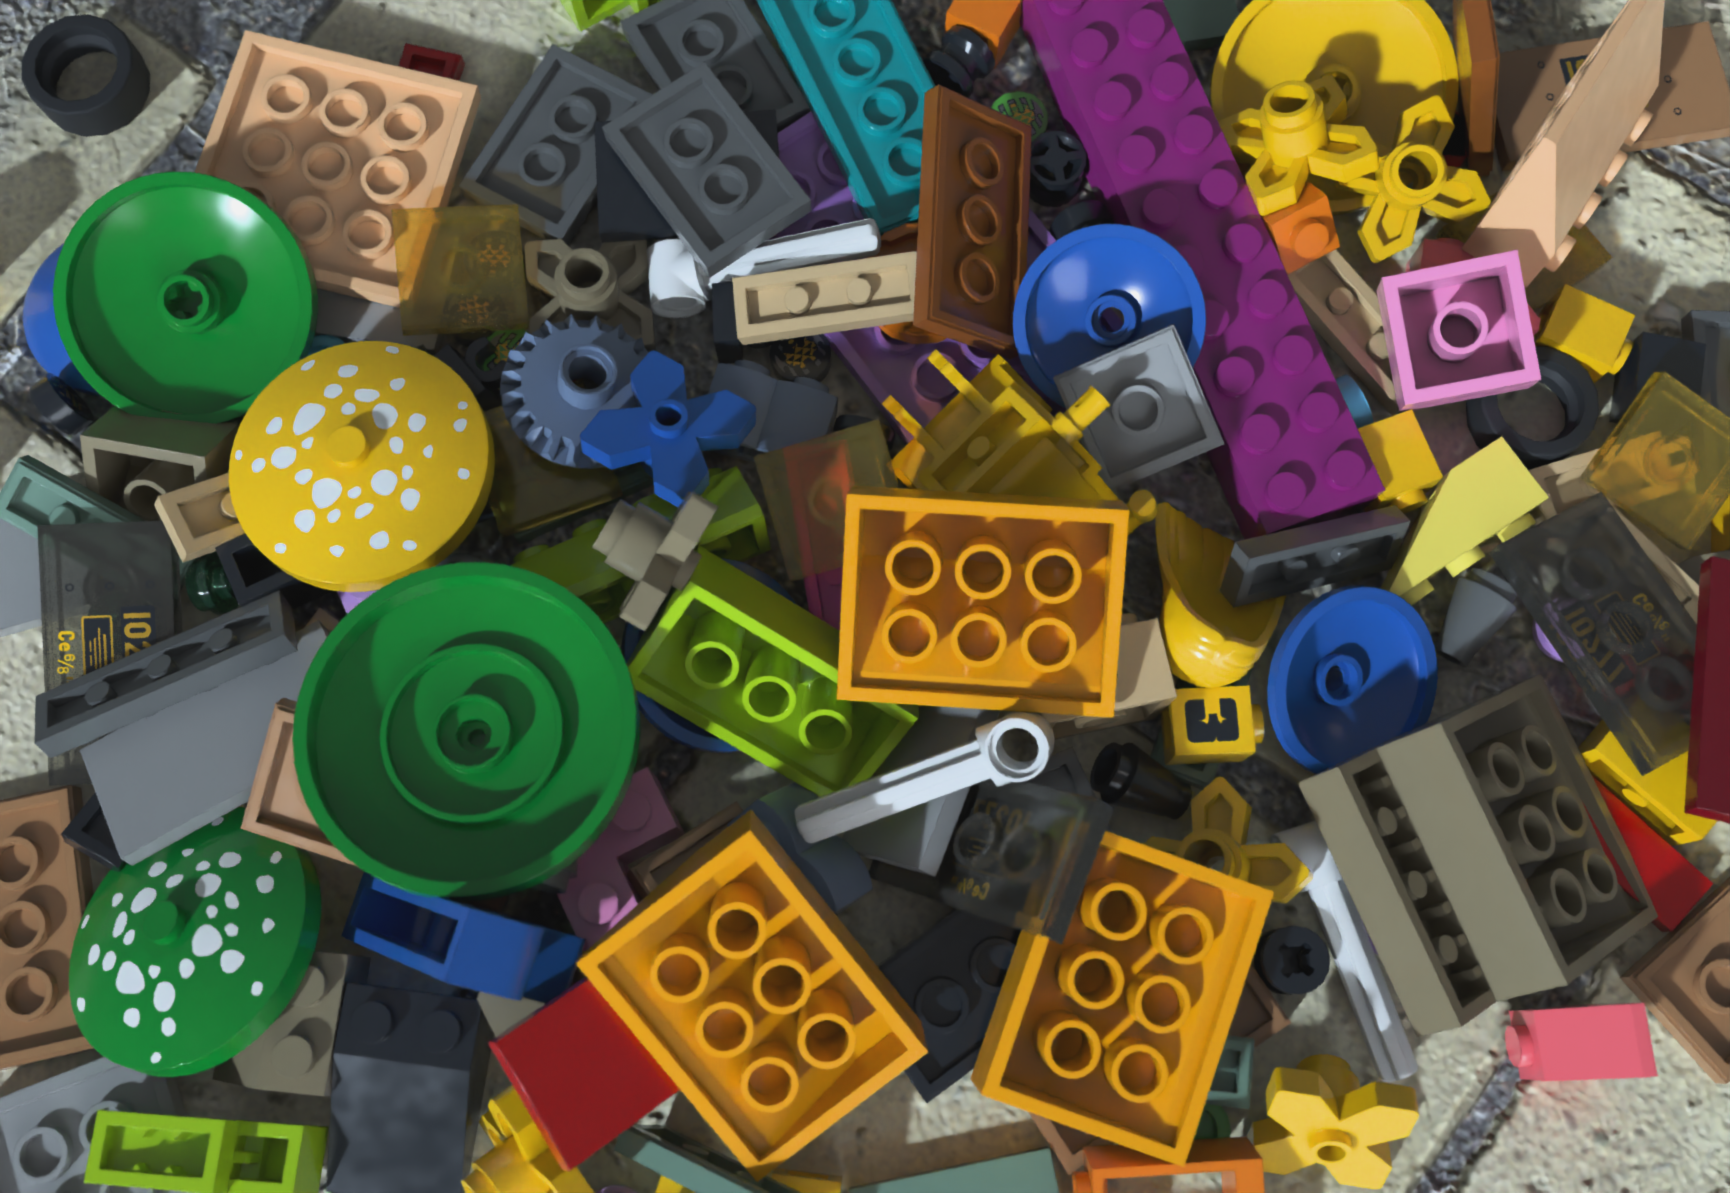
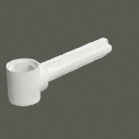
(681, 286)
(927, 779)
(1352, 955)

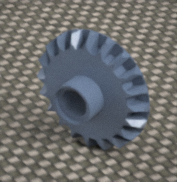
(539, 390)

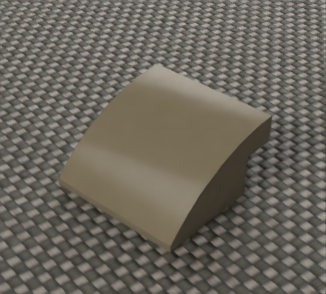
(1479, 856)

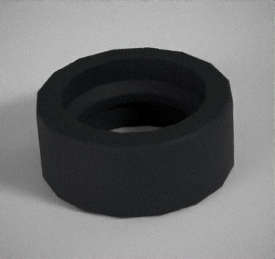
(58, 47)
(1577, 396)

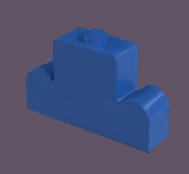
(463, 942)

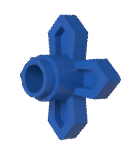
(667, 429)

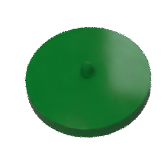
(466, 731)

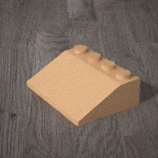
(1577, 146)

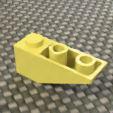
(1465, 509)

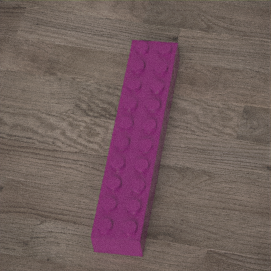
(1168, 169)

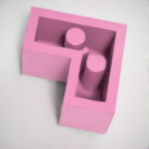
(602, 888)

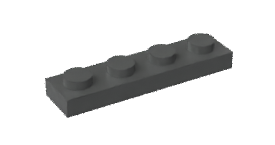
(164, 674)

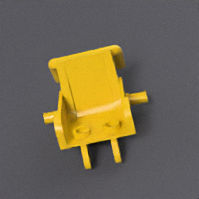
(1006, 442)

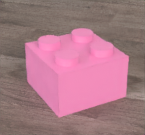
(1458, 331)

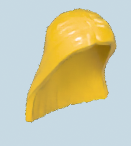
(1200, 629)

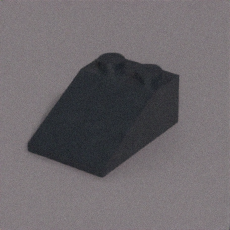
(405, 1090)

